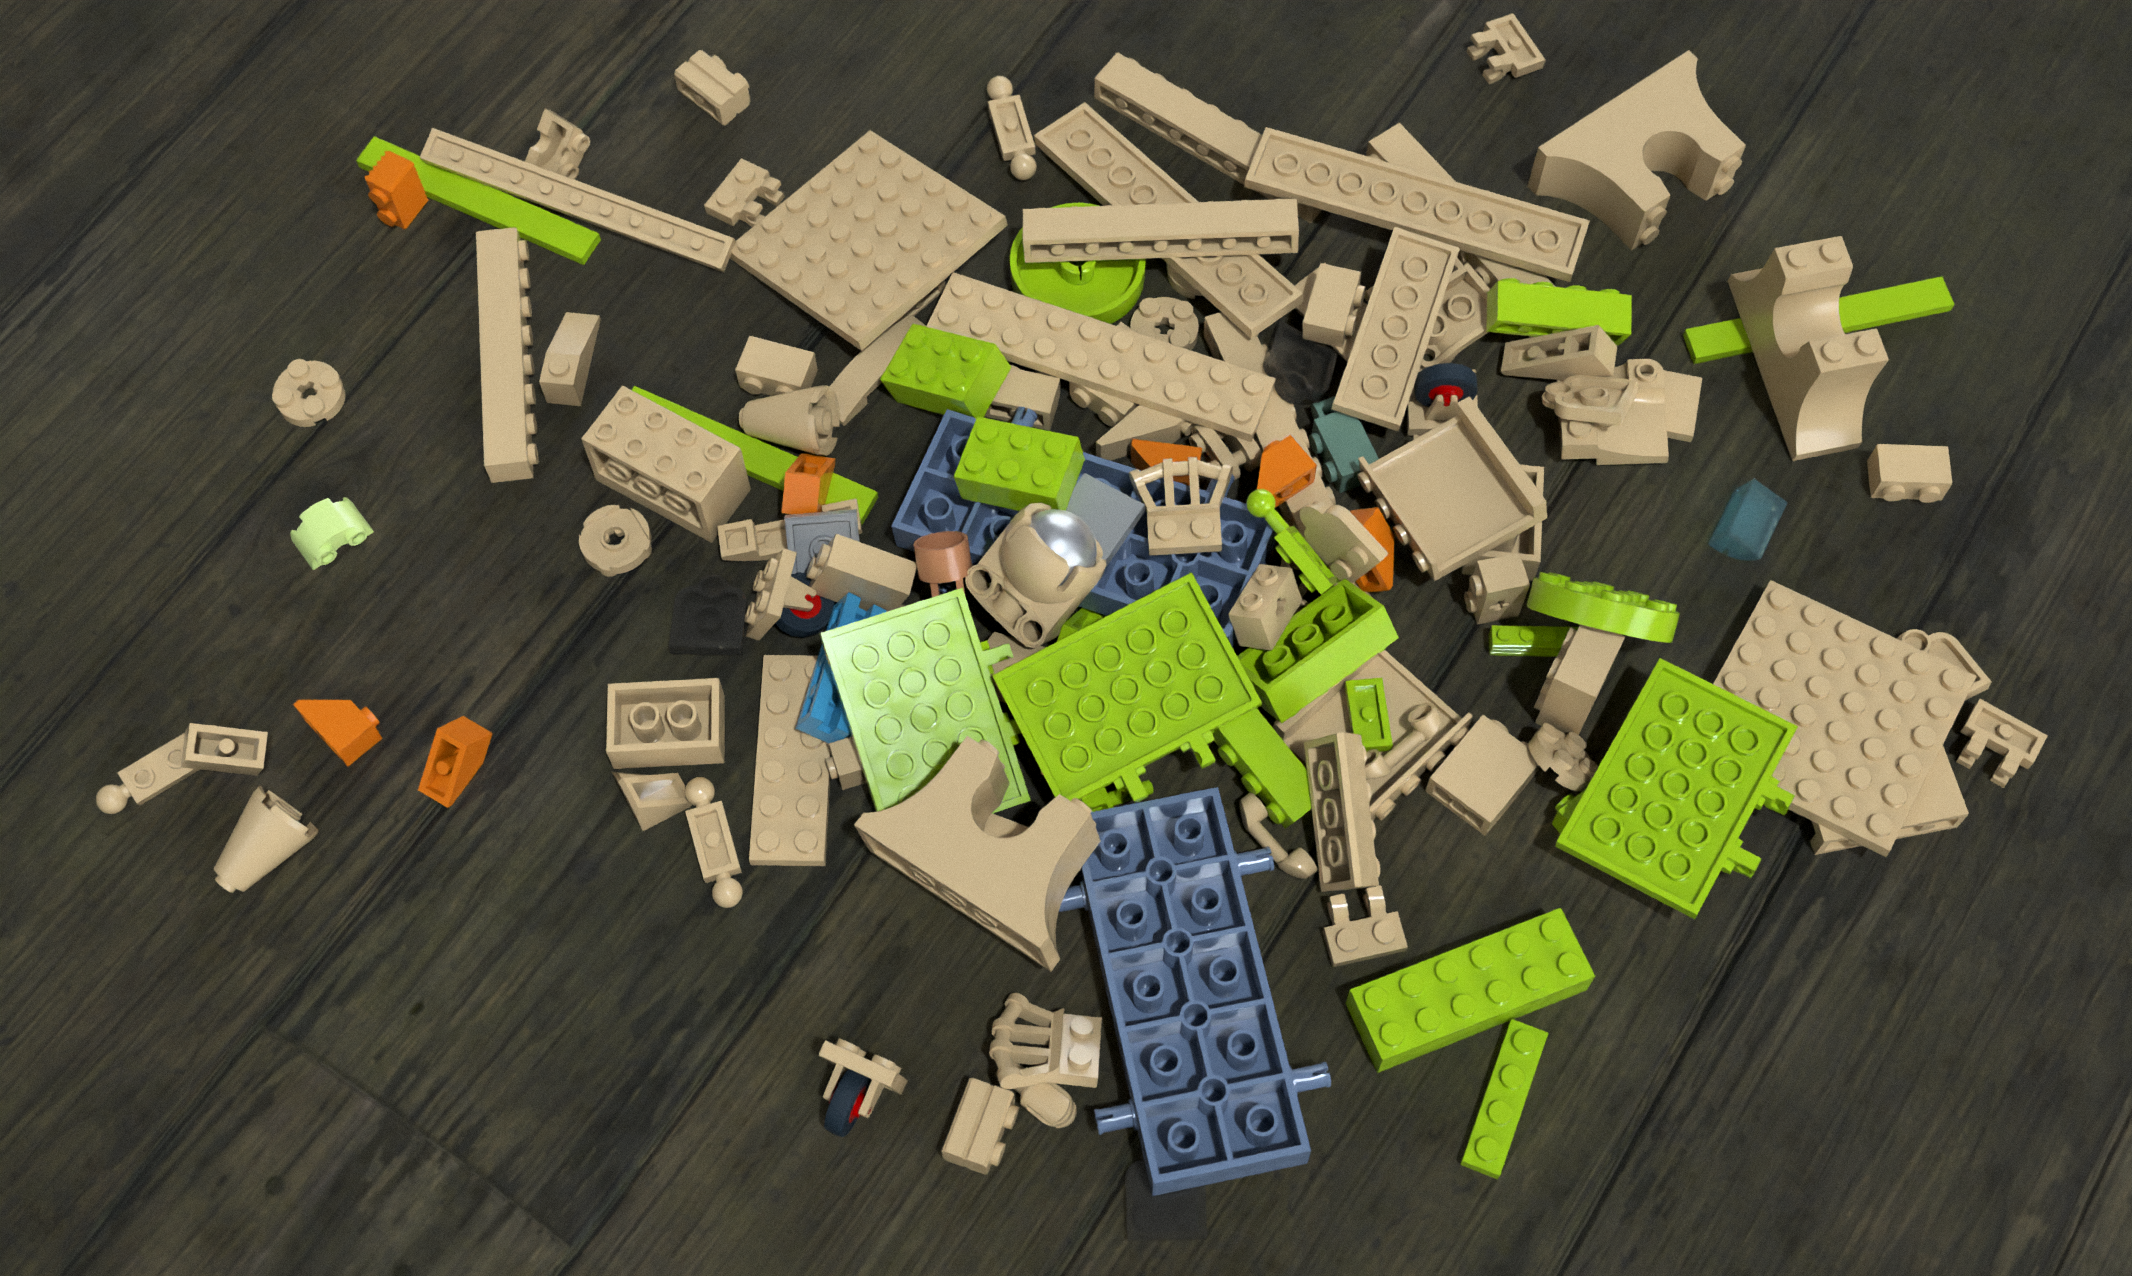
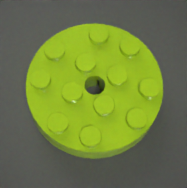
(1102, 291)
(1603, 607)

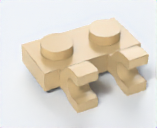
(1513, 45)
(738, 191)
(2002, 734)
(1366, 937)

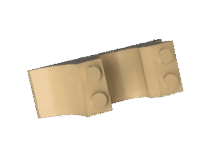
(1650, 127)
(1805, 358)
(998, 882)

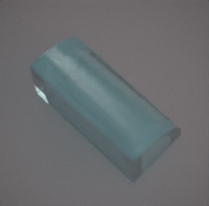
(1748, 522)

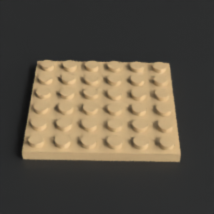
(866, 239)
(1863, 710)

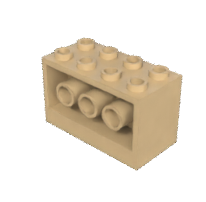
(666, 463)

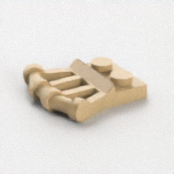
(1183, 527)
(1071, 1052)

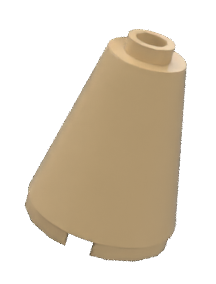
(795, 419)
(261, 841)

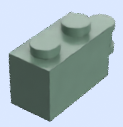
(1340, 443)

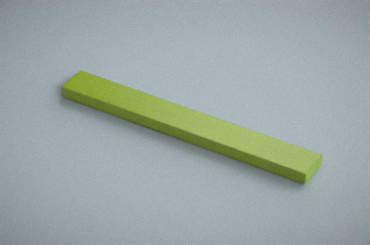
(492, 205)
(1855, 313)
(768, 462)

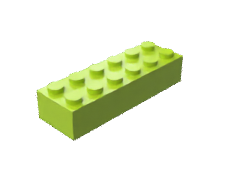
(1469, 989)

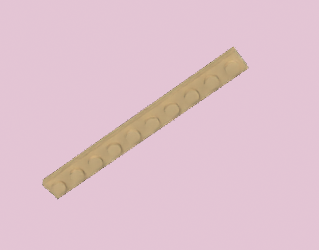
(578, 200)

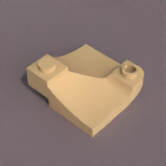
(1460, 316)
(1642, 432)

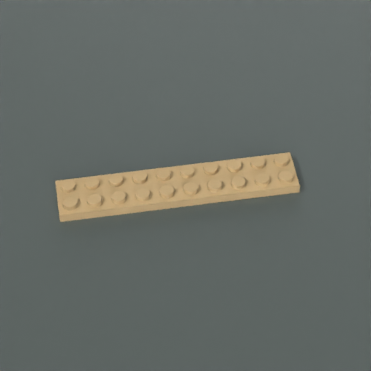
(1120, 174)
(1417, 203)
(1106, 357)

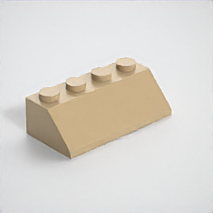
(1341, 812)

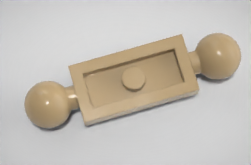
(1011, 128)
(146, 777)
(713, 842)

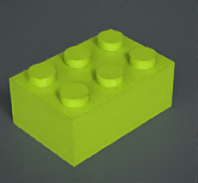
(945, 372)
(1018, 465)

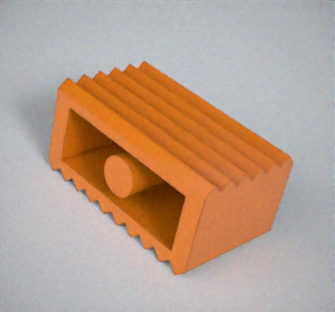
(396, 190)

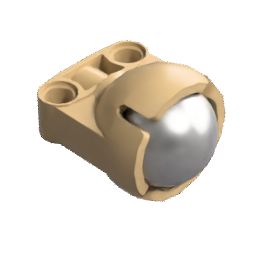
(1037, 572)

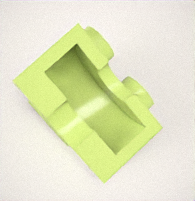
(327, 528)

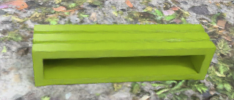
(1526, 640)

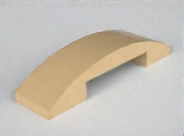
(866, 369)
(759, 542)

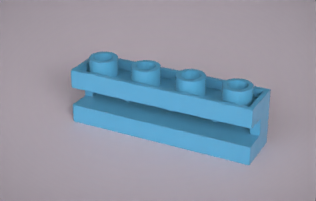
(822, 709)

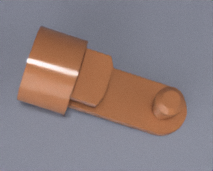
(943, 559)

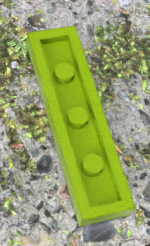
(1504, 1099)

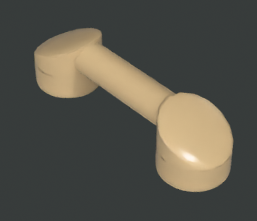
(1425, 721)
(1297, 863)

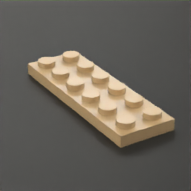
(1395, 329)
(789, 772)

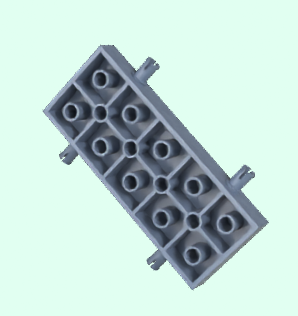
(937, 506)
(1190, 996)

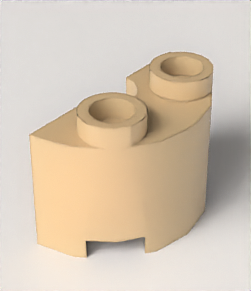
(559, 146)

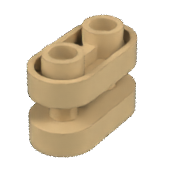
(1215, 451)

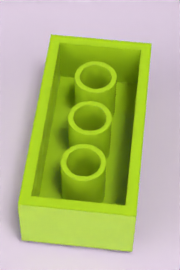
(1318, 649)

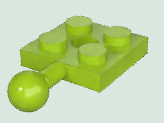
(1292, 544)

